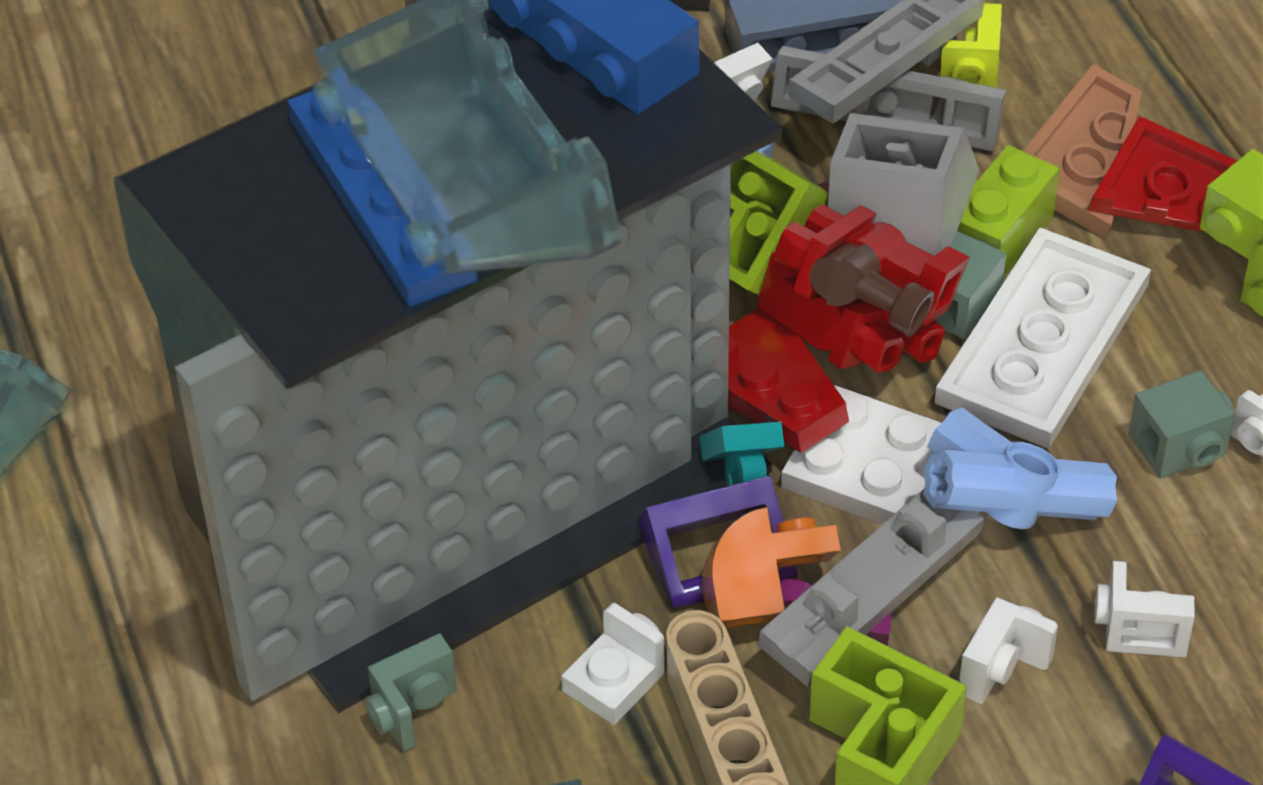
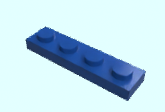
(369, 204)

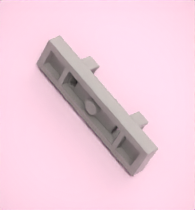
(879, 54)
(911, 98)
(868, 583)

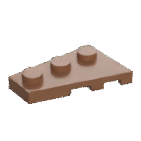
(1084, 141)

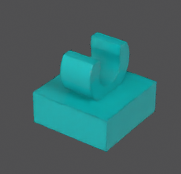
(742, 448)

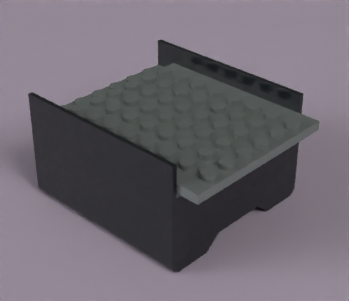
(448, 455)

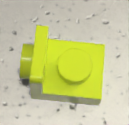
(977, 56)

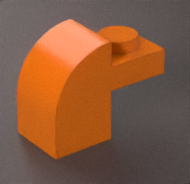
(743, 565)

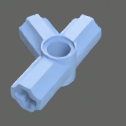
(1009, 480)

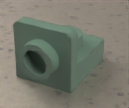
(407, 683)

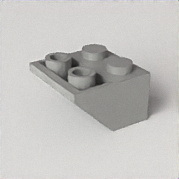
(905, 173)

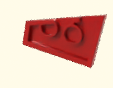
(1159, 177)
(781, 381)

